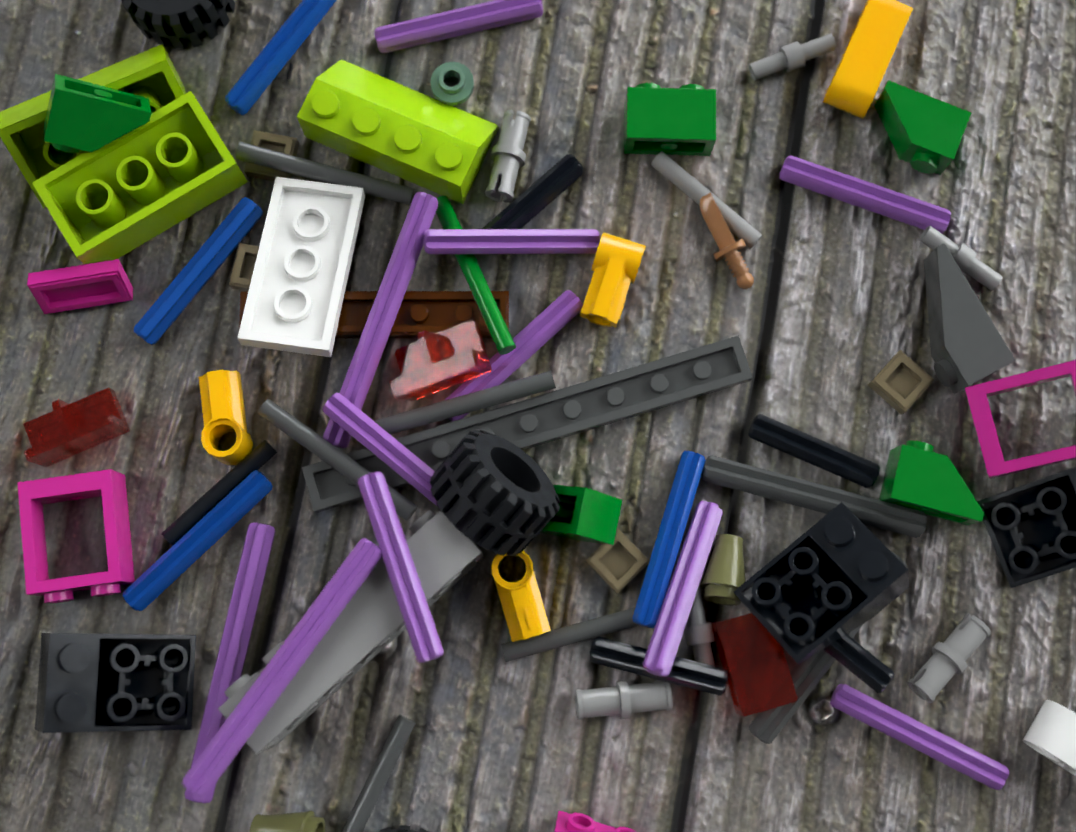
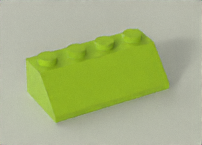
(22, 126)
(396, 129)
(140, 182)

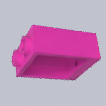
(985, 426)
(103, 483)

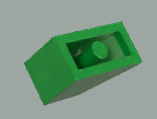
(90, 115)
(921, 127)
(928, 483)
(585, 515)

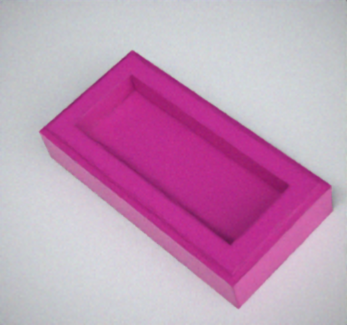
(80, 286)

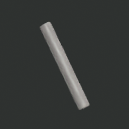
(696, 191)

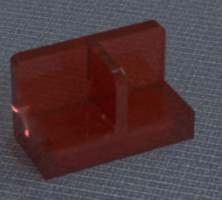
(440, 361)
(74, 427)
(755, 665)

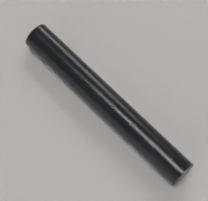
(219, 491)

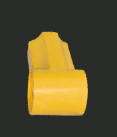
(614, 269)
(224, 413)
(521, 601)

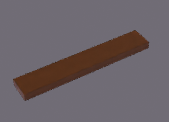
(418, 312)

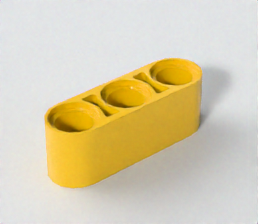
(867, 56)

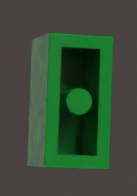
(669, 120)

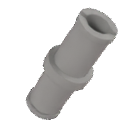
(508, 156)
(949, 658)
(623, 699)

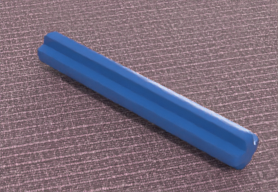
(276, 54)
(198, 271)
(668, 539)
(197, 541)

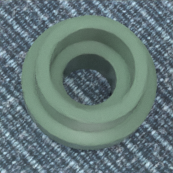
(456, 94)

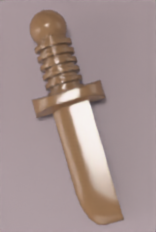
(725, 241)

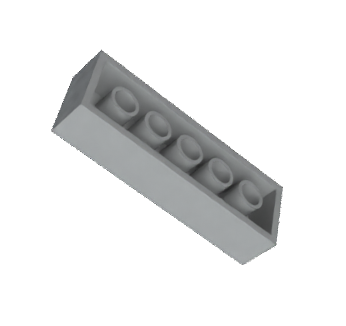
(361, 630)

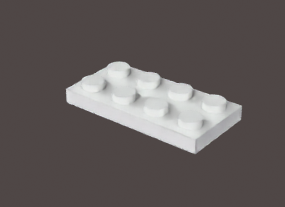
(302, 267)

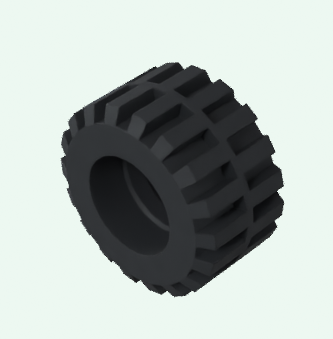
(179, 19)
(494, 493)

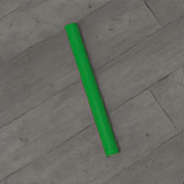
(477, 283)

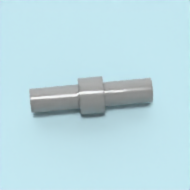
(792, 56)
(964, 257)
(699, 632)

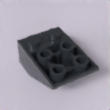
(1034, 527)
(824, 585)
(115, 682)

